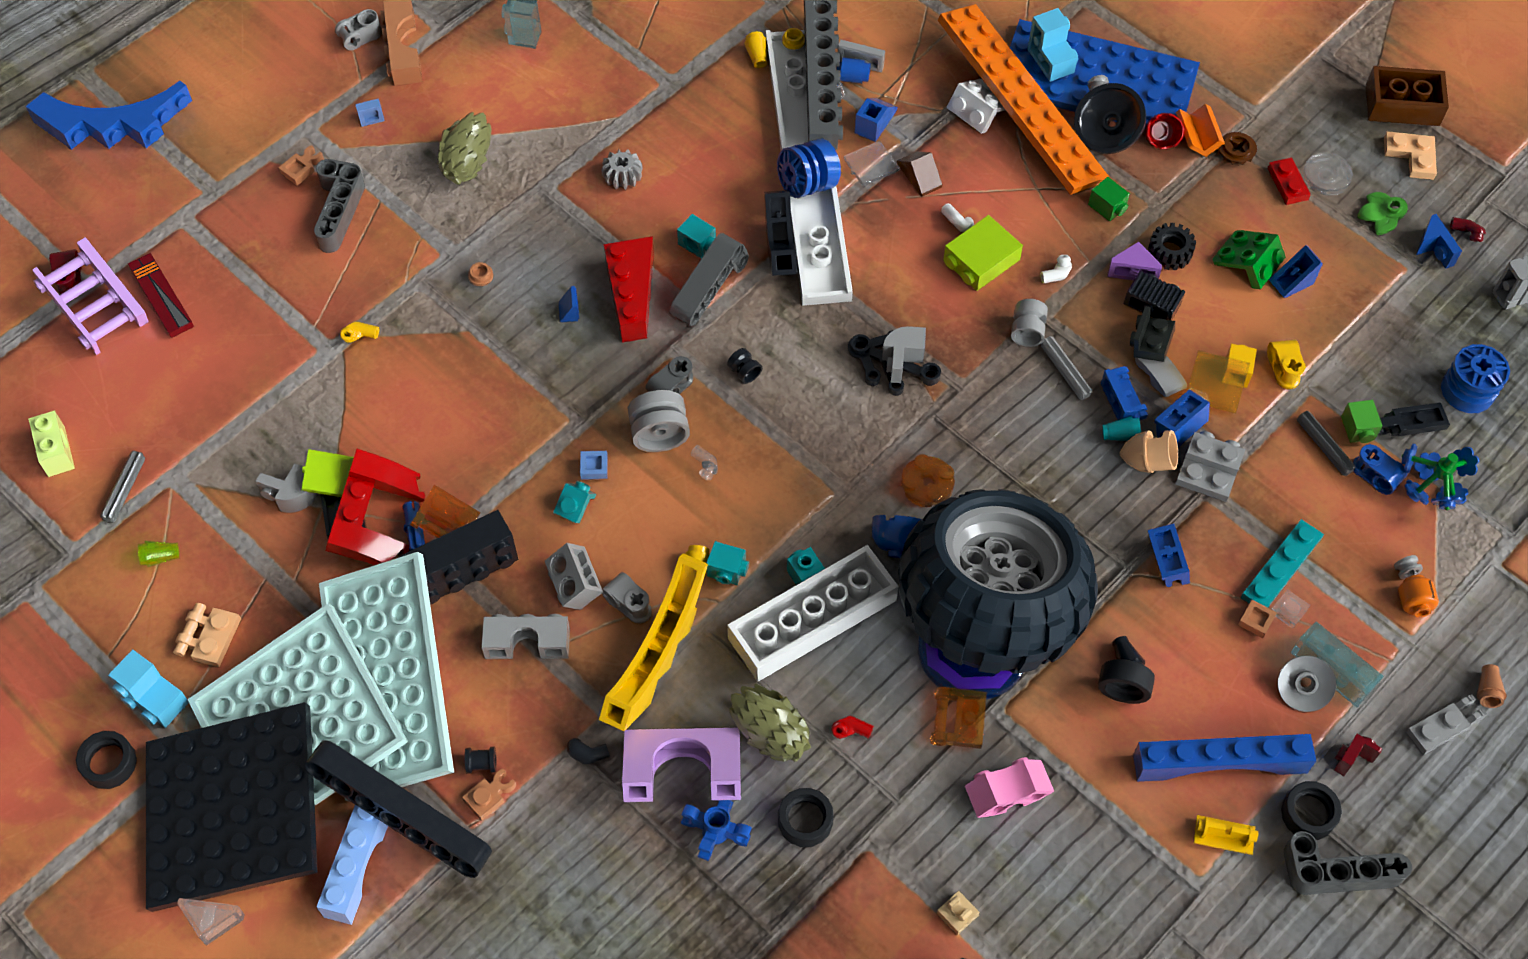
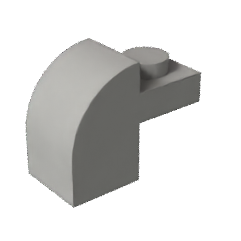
(901, 346)
(287, 492)

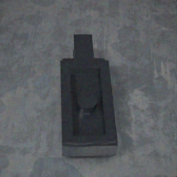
(1414, 420)

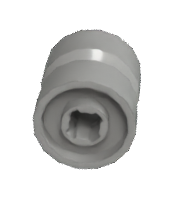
(1029, 322)

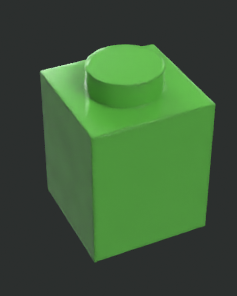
(1361, 421)

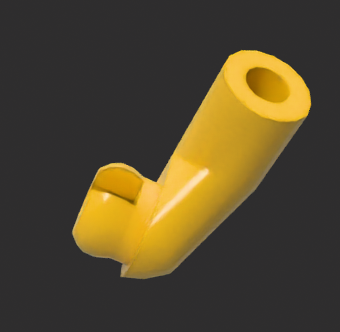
(357, 330)

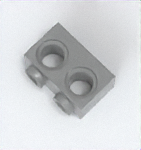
(573, 576)

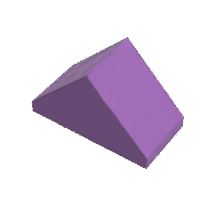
(1131, 261)

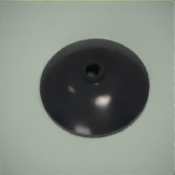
(1101, 107)

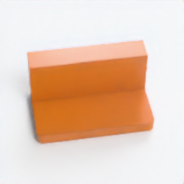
(1201, 130)

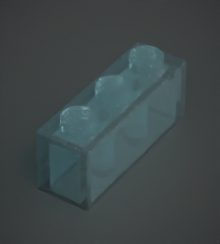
(1353, 675)

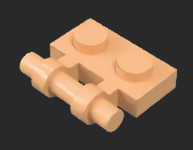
(214, 639)

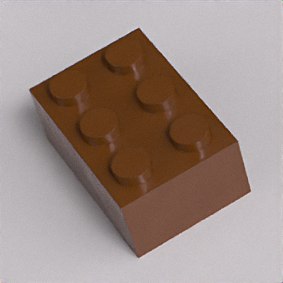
(1406, 95)

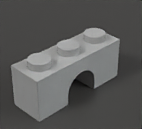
(504, 632)

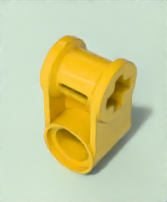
(1286, 362)

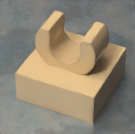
(958, 912)

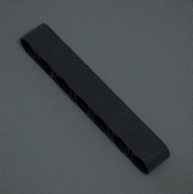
(398, 808)

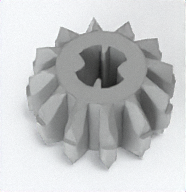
(622, 169)

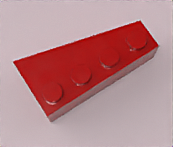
(630, 278)

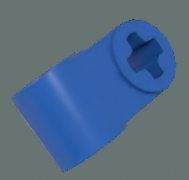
(1380, 471)

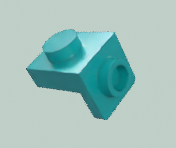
(574, 501)

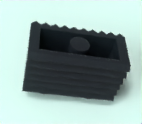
(1151, 292)

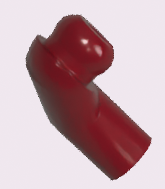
(1477, 231)

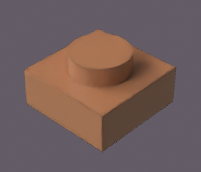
(1257, 619)

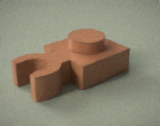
(300, 167)
(487, 797)

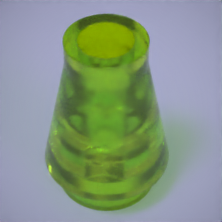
(156, 552)

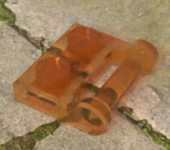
(444, 509)
(968, 718)

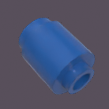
(854, 70)

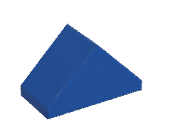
(1297, 273)

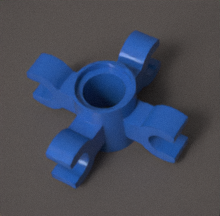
(715, 835)

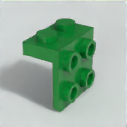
(1253, 251)

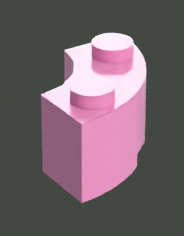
(1017, 784)

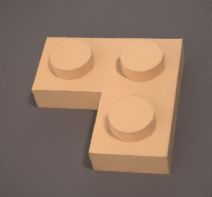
(1417, 148)

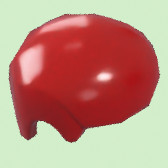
(1164, 131)

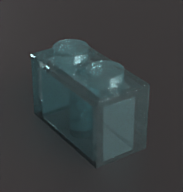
(522, 22)

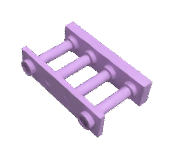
(102, 274)

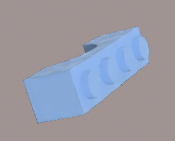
(344, 883)

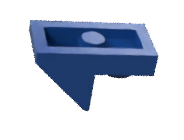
(1438, 239)

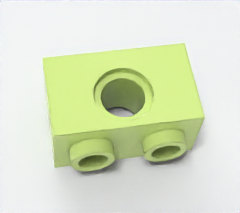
(51, 443)

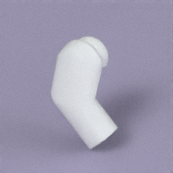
(956, 218)
(1059, 272)

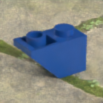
(873, 118)

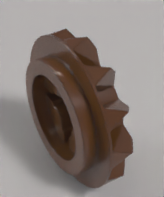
(1238, 140)

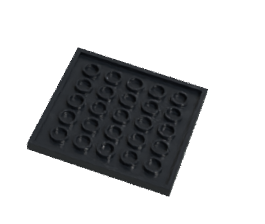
(229, 807)

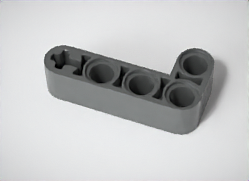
(346, 188)
(708, 277)
(1347, 867)

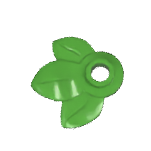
(1380, 211)

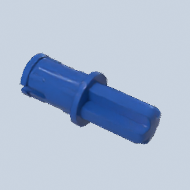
(414, 535)

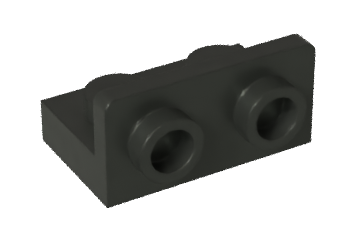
(1152, 337)

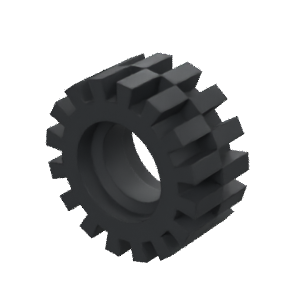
(1174, 235)

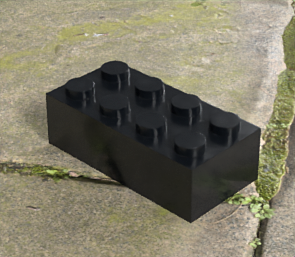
(467, 555)

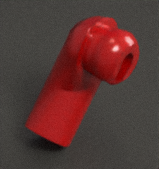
(851, 725)

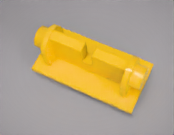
(1225, 835)

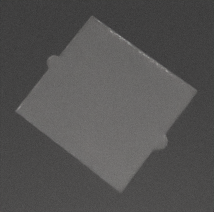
(871, 163)

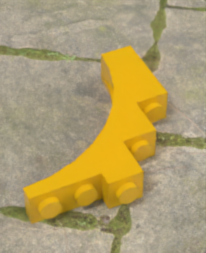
(655, 656)

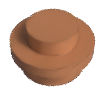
(480, 274)

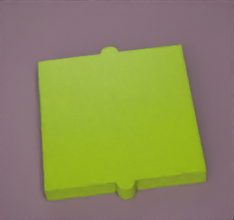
(326, 473)

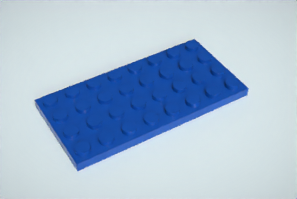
(1158, 78)

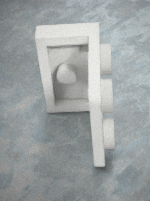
(975, 104)

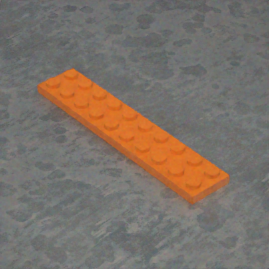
(1023, 99)

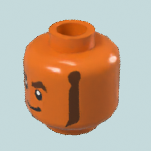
(1418, 595)

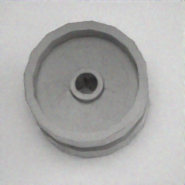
(658, 421)

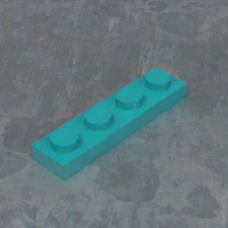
(1283, 564)

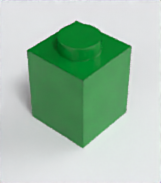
(1109, 199)

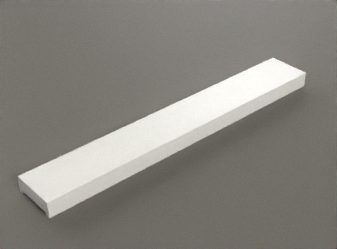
(815, 217)

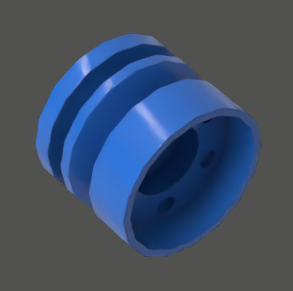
(808, 168)
(1475, 378)

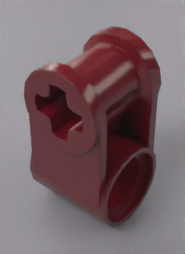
(59, 259)

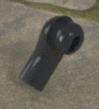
(586, 754)

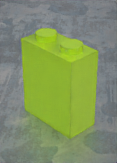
(982, 253)

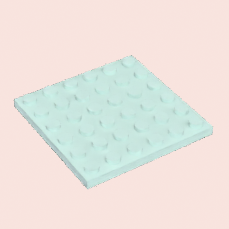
(313, 666)

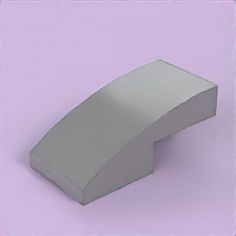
(1163, 375)

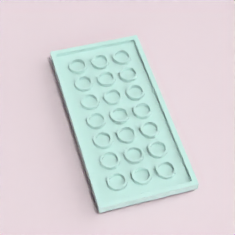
(393, 631)

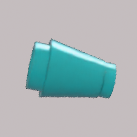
(1121, 429)

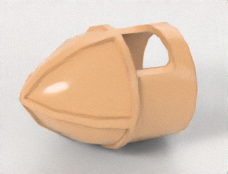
(1151, 453)

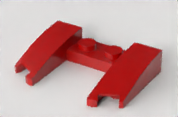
(347, 534)

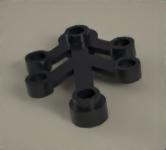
(871, 350)

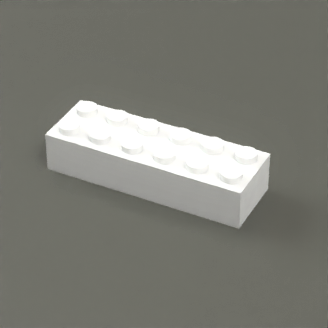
(812, 612)

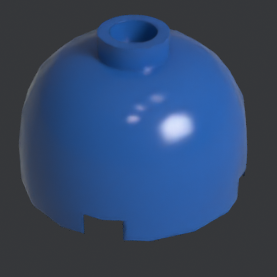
(892, 533)

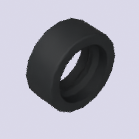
(1126, 681)
(93, 745)
(1318, 791)
(805, 795)

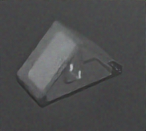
(210, 918)

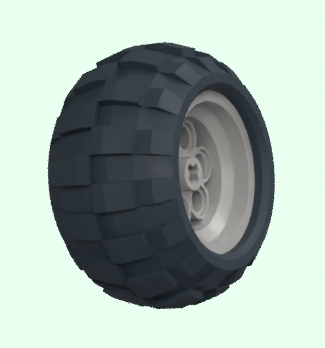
(997, 581)

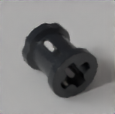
(480, 759)

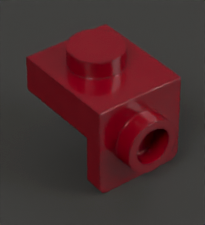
(1359, 745)

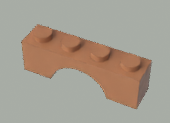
(404, 61)

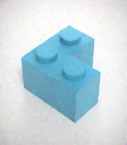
(1049, 45)
(144, 687)

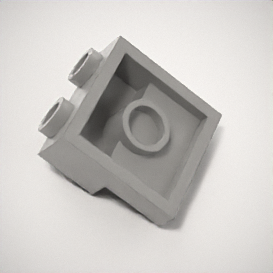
(1210, 465)

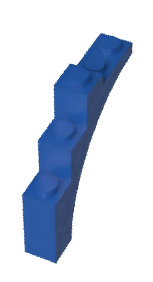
(109, 125)

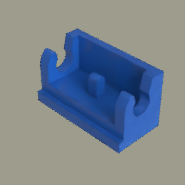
(1122, 394)
(1184, 416)
(1169, 555)

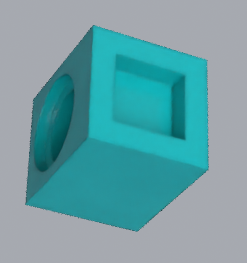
(696, 235)

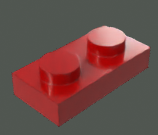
(1288, 181)

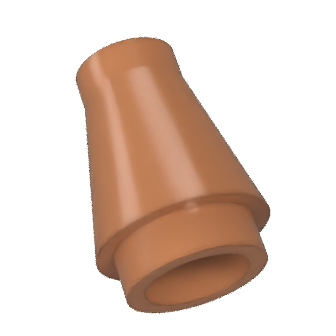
(1491, 688)

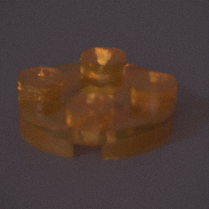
(924, 467)

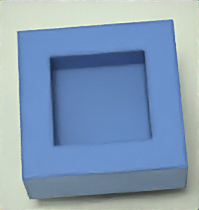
(370, 112)
(594, 465)

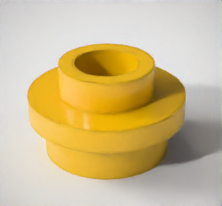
(793, 38)

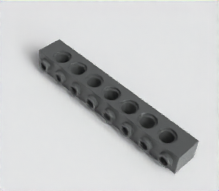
(821, 71)

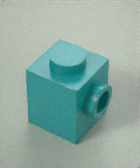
(727, 563)
(803, 565)

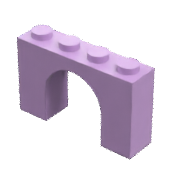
(651, 747)

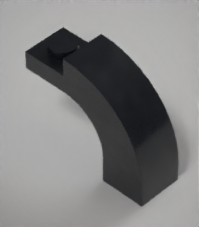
(779, 233)

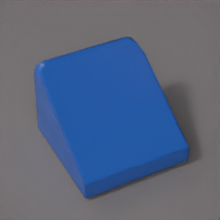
(569, 306)

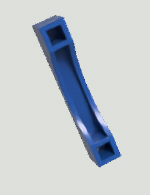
(1183, 757)

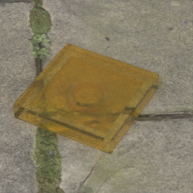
(1218, 380)

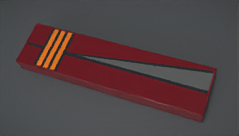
(160, 295)

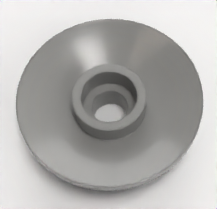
(1315, 695)

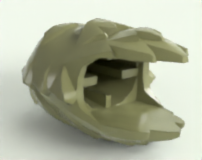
(464, 148)
(770, 723)

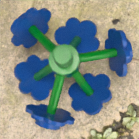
(1435, 468)

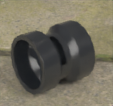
(744, 365)

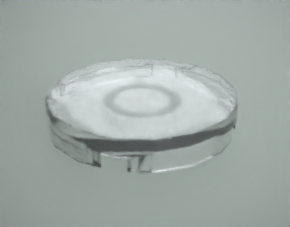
(1327, 173)

